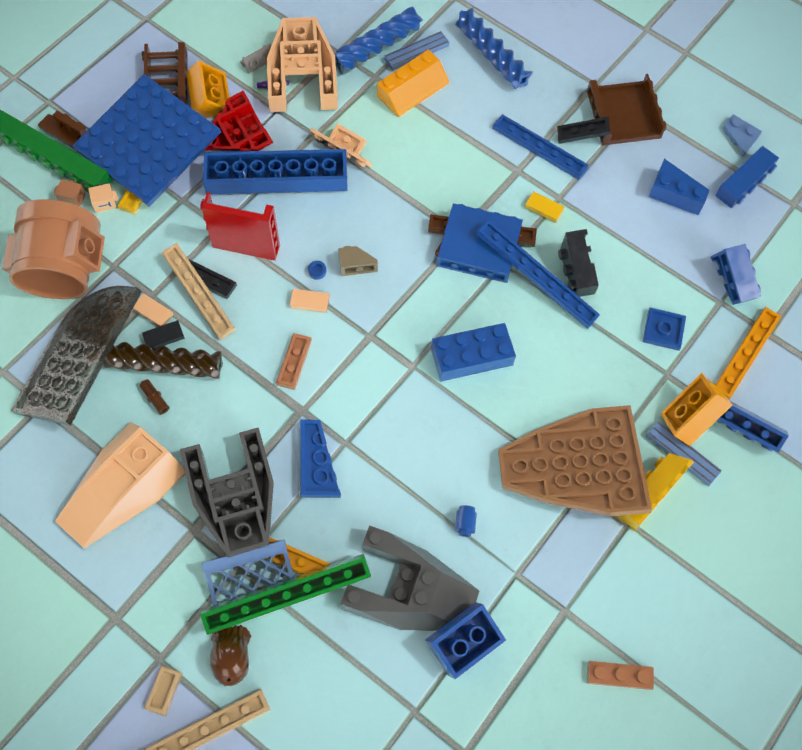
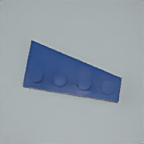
(316, 469)

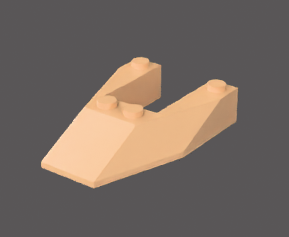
(301, 50)

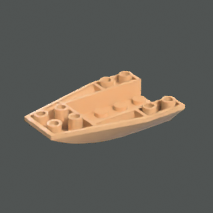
(119, 485)

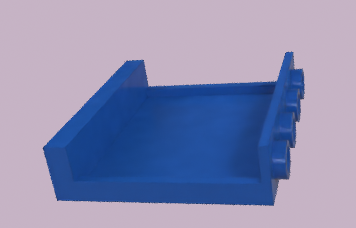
(467, 252)

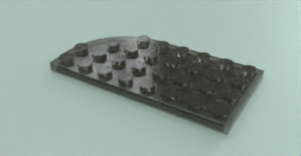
(76, 355)

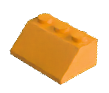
(207, 89)
(695, 409)

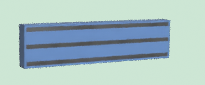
(404, 55)
(701, 468)

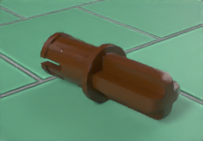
(154, 396)

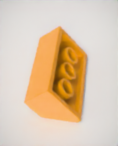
(412, 83)

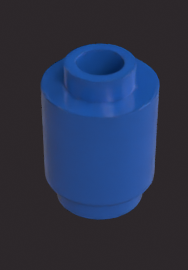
(465, 520)

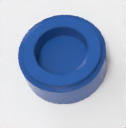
(317, 270)

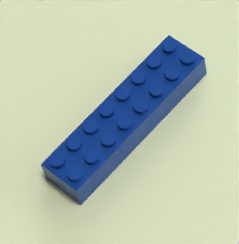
(275, 171)

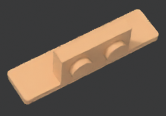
(344, 139)

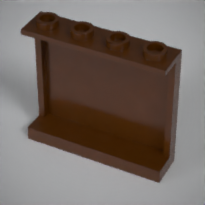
(631, 111)

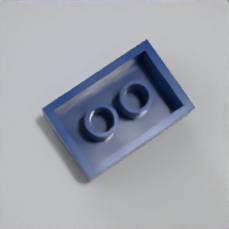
(465, 640)

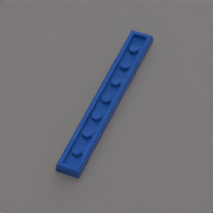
(537, 274)

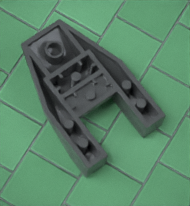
(237, 504)
(423, 593)

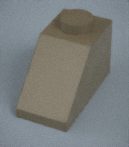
(356, 261)

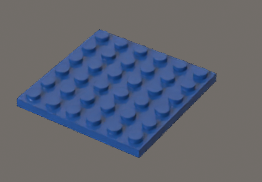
(146, 139)

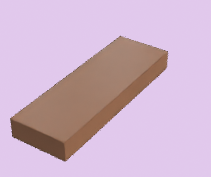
(294, 361)

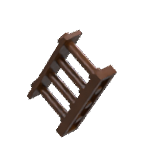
(180, 68)

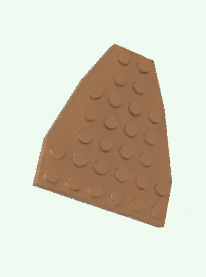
(581, 464)

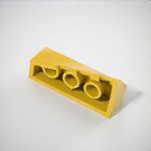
(659, 483)

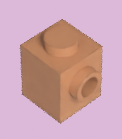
(69, 192)

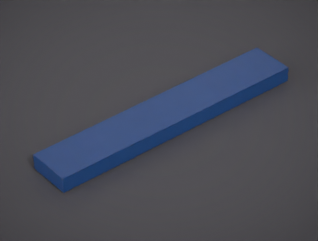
(540, 146)

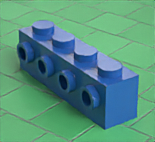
(754, 427)

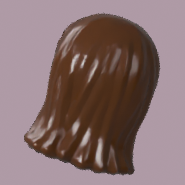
(230, 655)

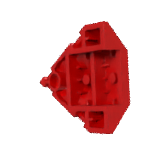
(239, 127)

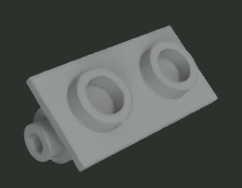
(256, 59)

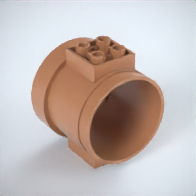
(53, 249)

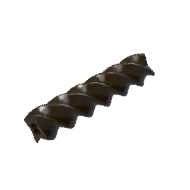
(164, 360)

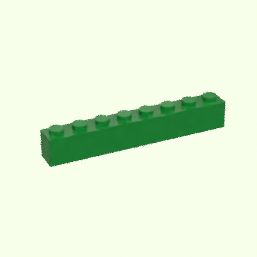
(51, 153)
(285, 594)

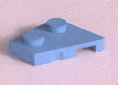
(741, 133)

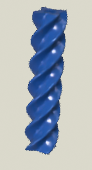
(373, 40)
(493, 49)

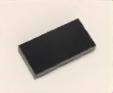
(163, 335)

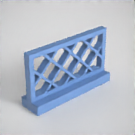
(222, 563)

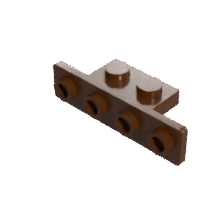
(62, 127)

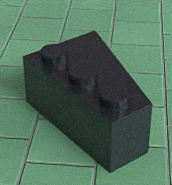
(577, 263)

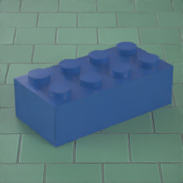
(472, 352)

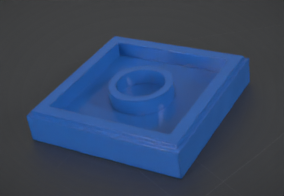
(664, 329)

